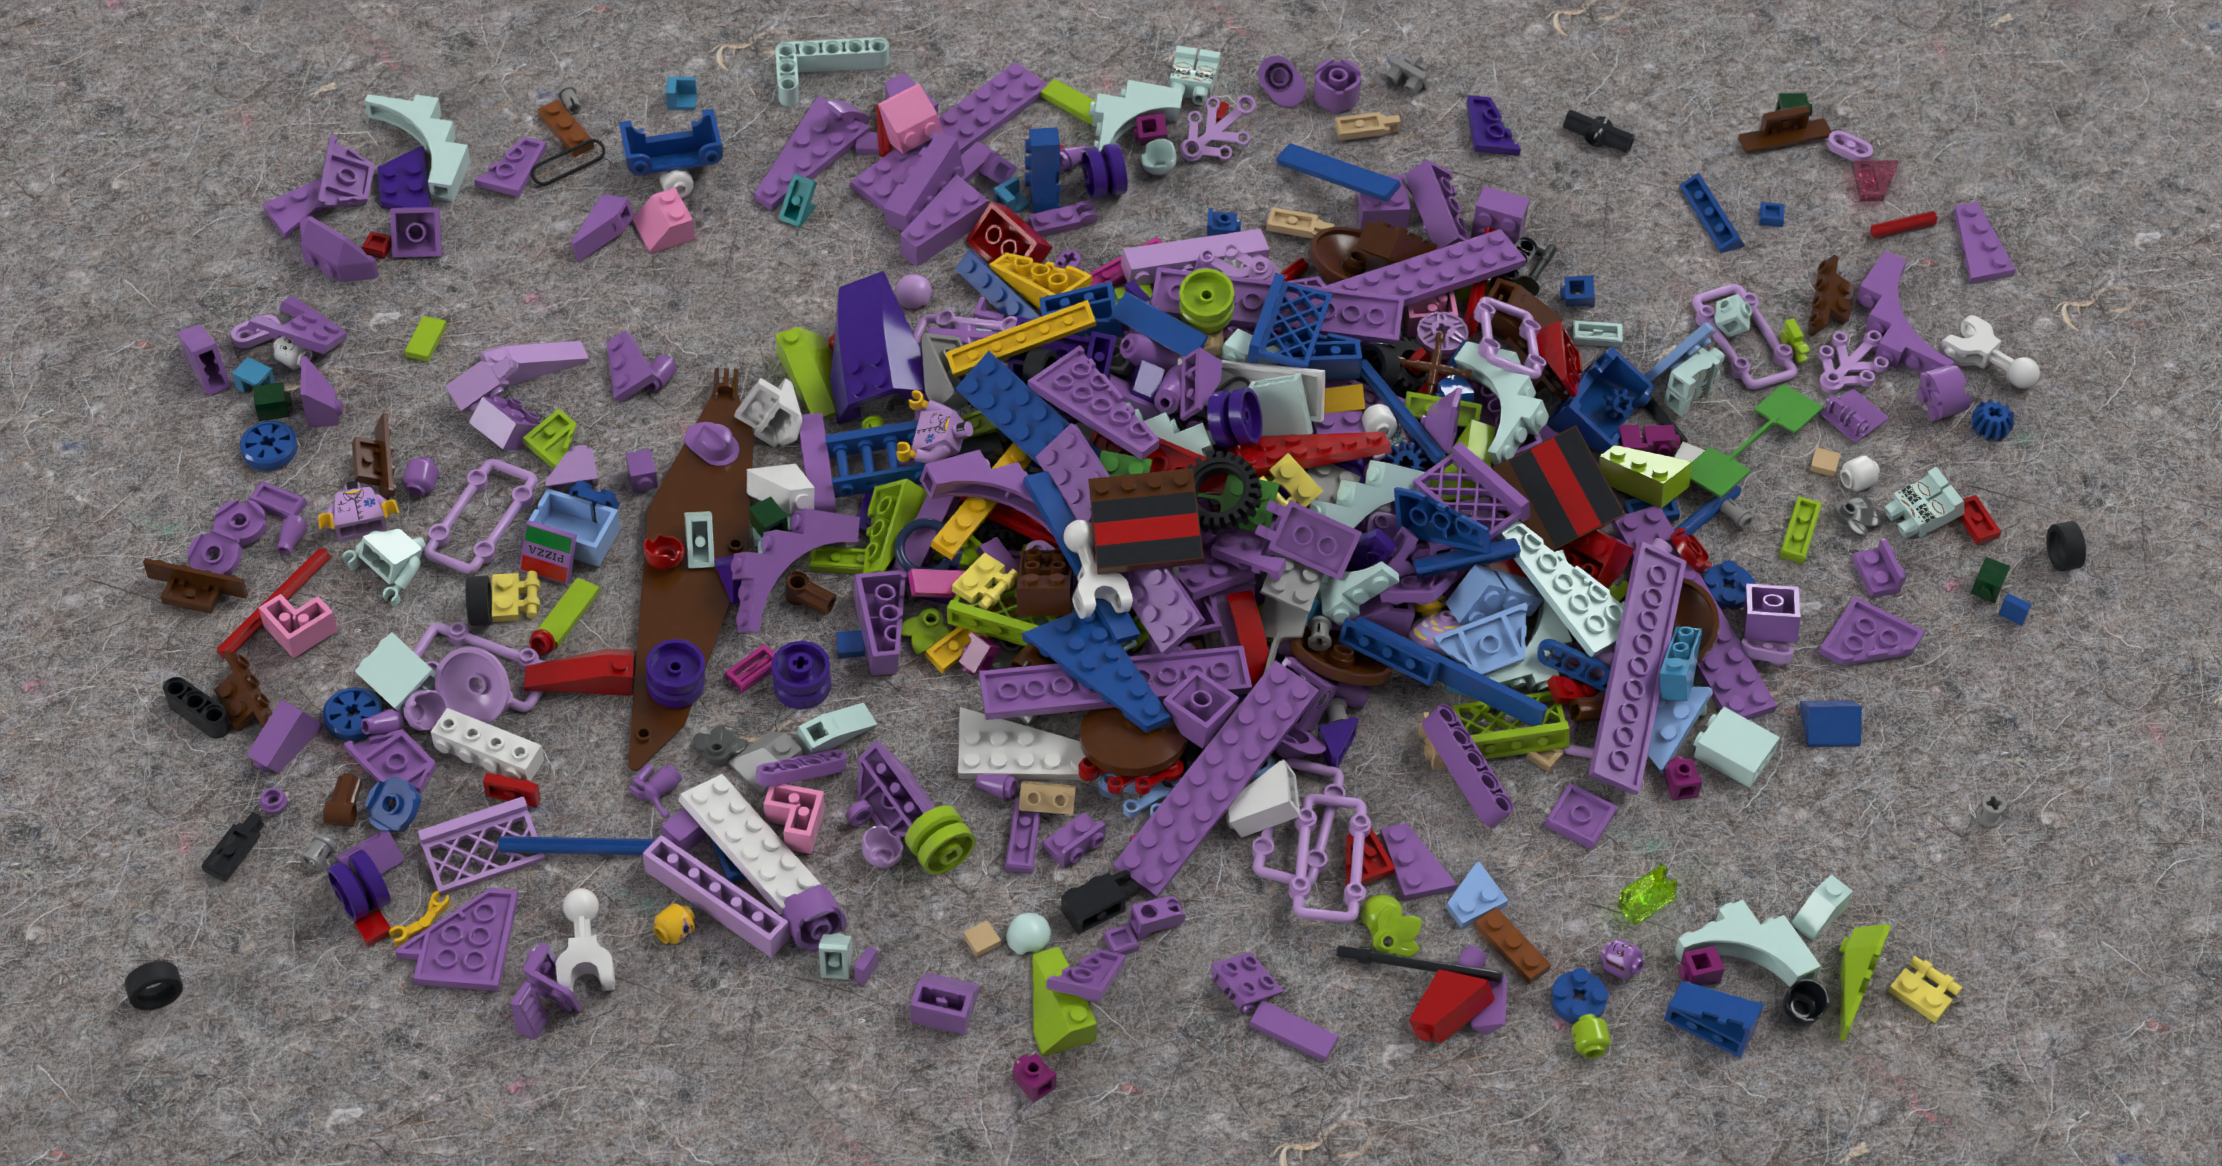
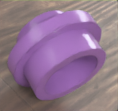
(271, 795)

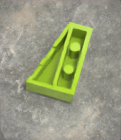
(1645, 474)

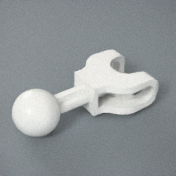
(1982, 348)
(1091, 585)
(583, 951)

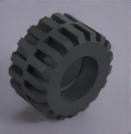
(1407, 380)

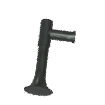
(1530, 282)

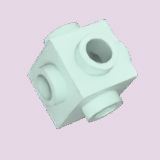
(1733, 315)

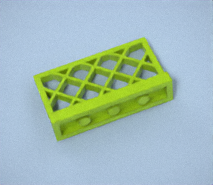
(993, 624)
(1514, 739)

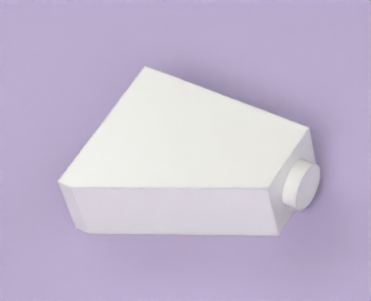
(784, 484)
(1265, 801)

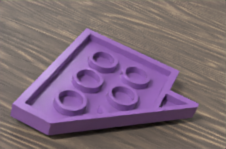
(467, 945)

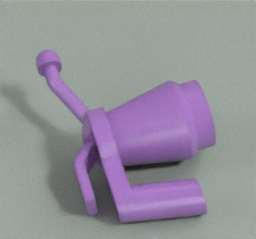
(662, 782)

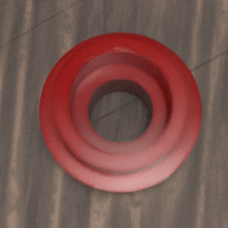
(542, 642)

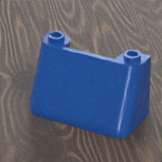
(674, 150)
(1587, 410)

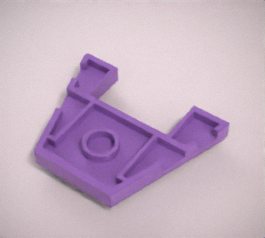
(307, 329)
(1248, 549)
(1420, 590)

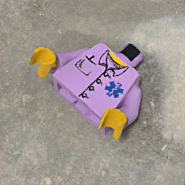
(937, 432)
(357, 512)

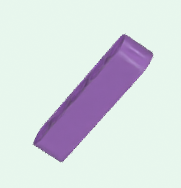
(816, 461)
(918, 543)
(1467, 765)

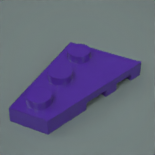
(1487, 128)
(1370, 550)

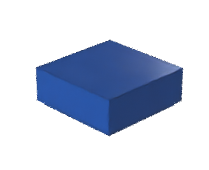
(1771, 214)
(2014, 609)
(850, 644)

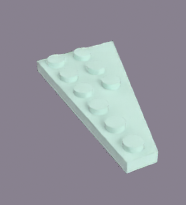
(1571, 592)

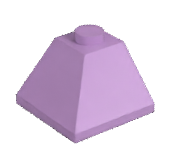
(574, 467)

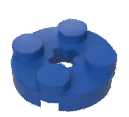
(584, 491)
(1731, 574)
(405, 810)
(1578, 982)

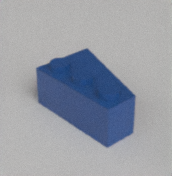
(1715, 1016)

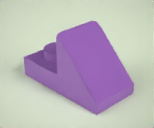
(1405, 545)

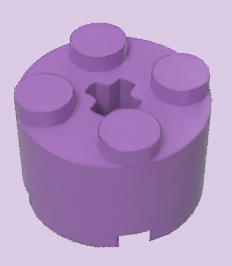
(1337, 85)
(1943, 391)
(812, 915)

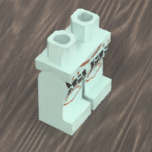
(1195, 83)
(1693, 379)
(1925, 505)

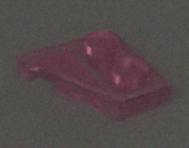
(1874, 178)

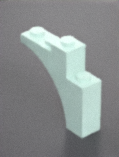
(1118, 115)
(1344, 597)
(1769, 944)

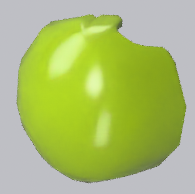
(1373, 907)

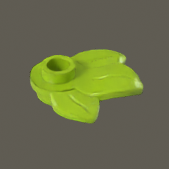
(923, 633)
(1399, 929)

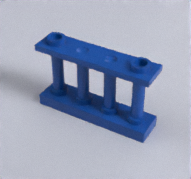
(864, 442)

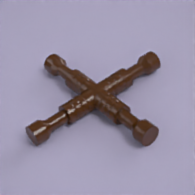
(1434, 366)

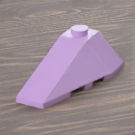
(537, 358)

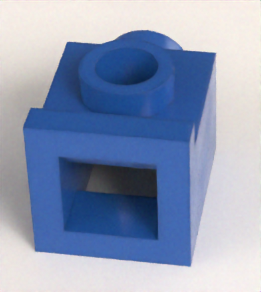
(1222, 223)
(1578, 284)

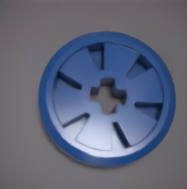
(255, 448)
(350, 701)

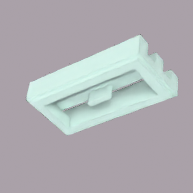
(1598, 336)

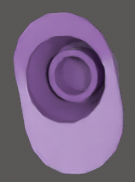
(1282, 81)
(712, 443)
(1299, 743)

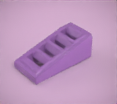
(528, 1012)

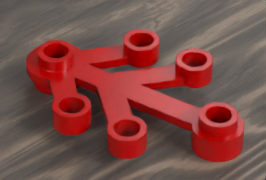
(1090, 772)

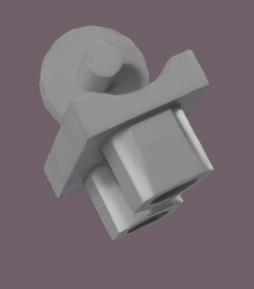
(1409, 69)

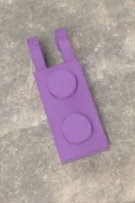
(1063, 218)

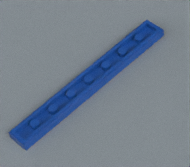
(1058, 517)
(1474, 683)

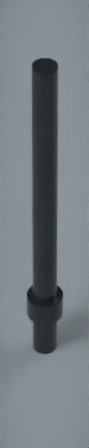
(1366, 955)

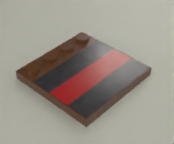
(1563, 489)
(1145, 521)

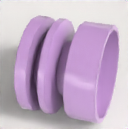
(1446, 323)

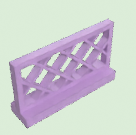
(467, 827)

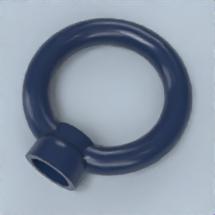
(910, 528)

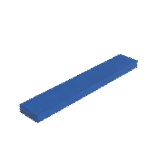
(1338, 172)

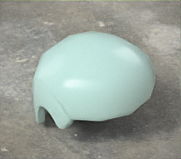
(1159, 157)
(1028, 933)

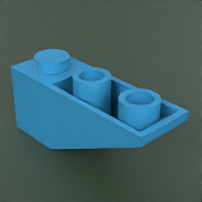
(1680, 664)

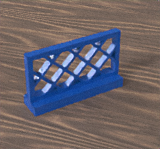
(1271, 313)

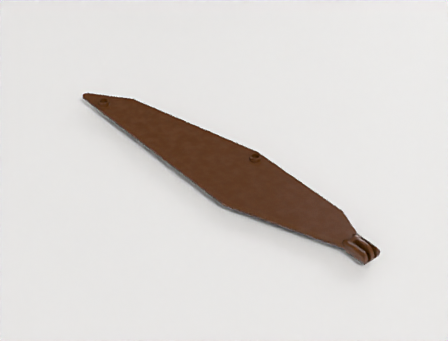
(686, 600)

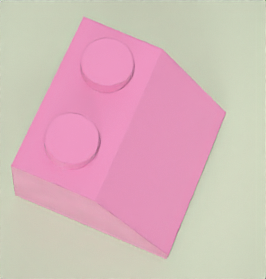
(909, 118)
(664, 221)

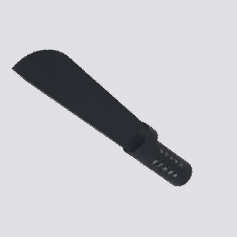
(1662, 418)

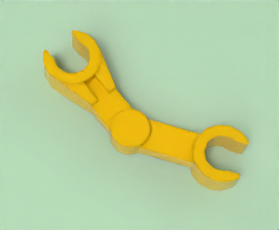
(434, 910)

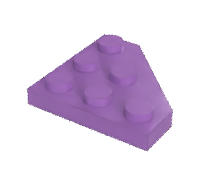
(1868, 635)

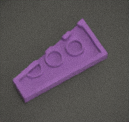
(1982, 249)

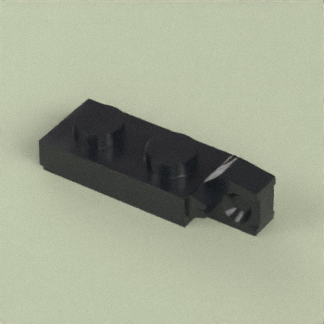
(233, 848)

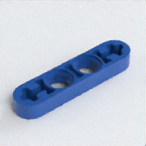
(1582, 671)

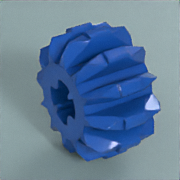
(1992, 420)
(1409, 454)

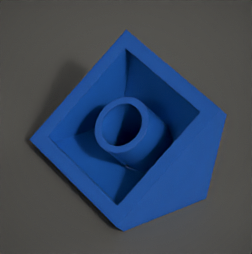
(1832, 723)

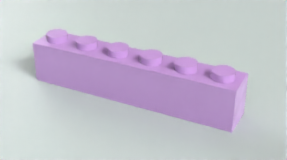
(1142, 261)
(716, 896)

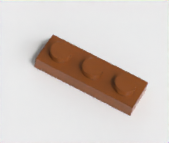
(565, 127)
(1512, 945)

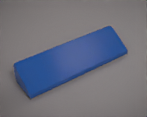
(1711, 214)
(1158, 325)
(1465, 558)
(1389, 652)

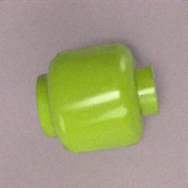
(1591, 1036)

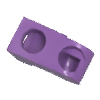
(1155, 916)

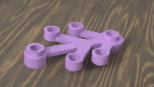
(1215, 131)
(1229, 270)
(1834, 380)

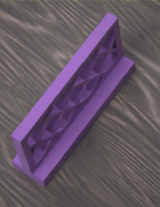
(1485, 478)

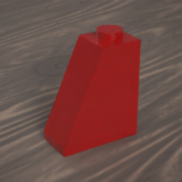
(1449, 1005)

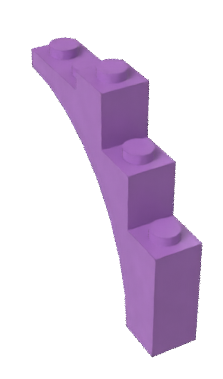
(1899, 340)
(972, 476)
(779, 550)

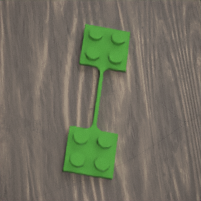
(1121, 464)
(1722, 472)

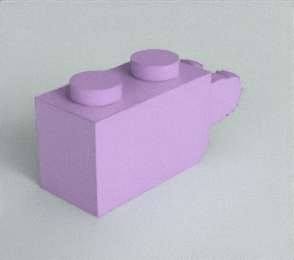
(480, 381)

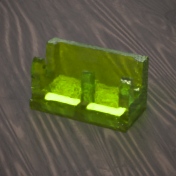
(1647, 894)

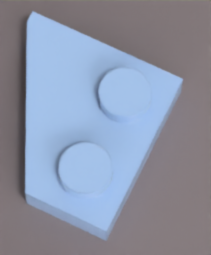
(1475, 897)

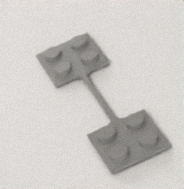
(1300, 582)
(1279, 623)

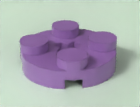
(250, 512)
(217, 539)

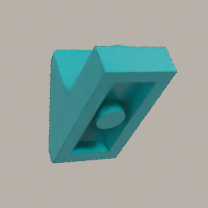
(798, 199)

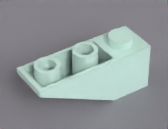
(834, 728)

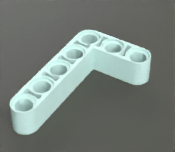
(825, 56)

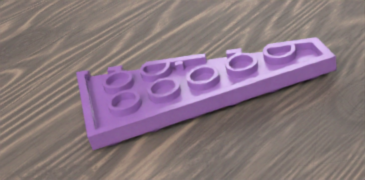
(810, 150)
(1092, 399)

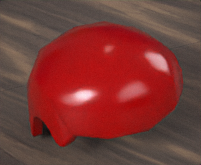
(664, 552)

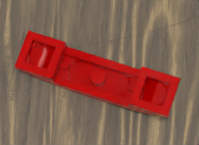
(1249, 632)

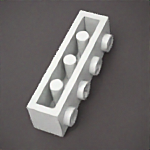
(487, 746)

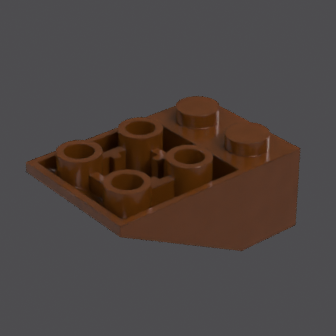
(1392, 243)
(1506, 325)
(1044, 583)

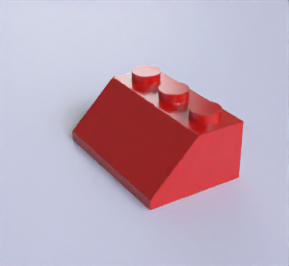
(1005, 232)

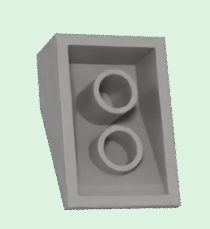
(938, 375)

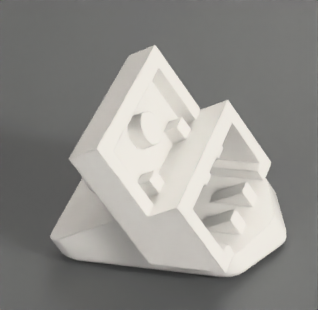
(772, 412)

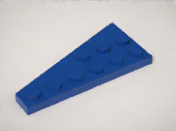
(1099, 665)

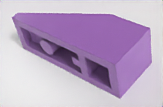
(1199, 380)

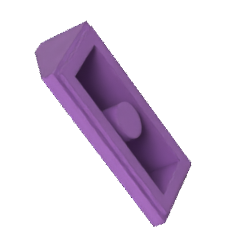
(1494, 1015)

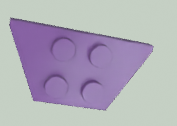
(344, 177)
(393, 756)

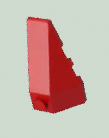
(1560, 356)
(587, 673)

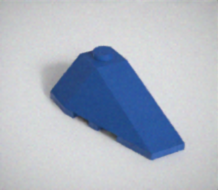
(1439, 523)

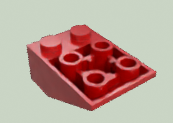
(1600, 556)

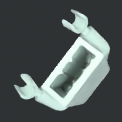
(391, 556)

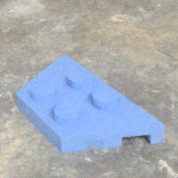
(1684, 351)
(1488, 642)
(1673, 724)

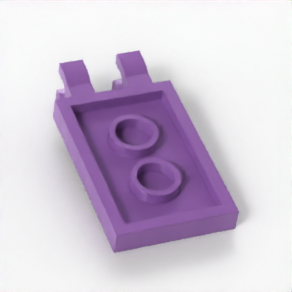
(1310, 538)

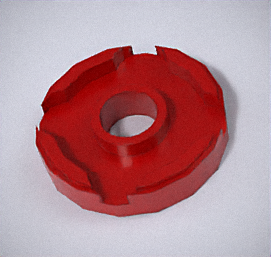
(1691, 550)

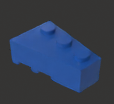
(1043, 168)
(1102, 303)
(1334, 353)

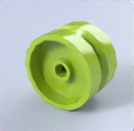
(1206, 300)
(940, 840)

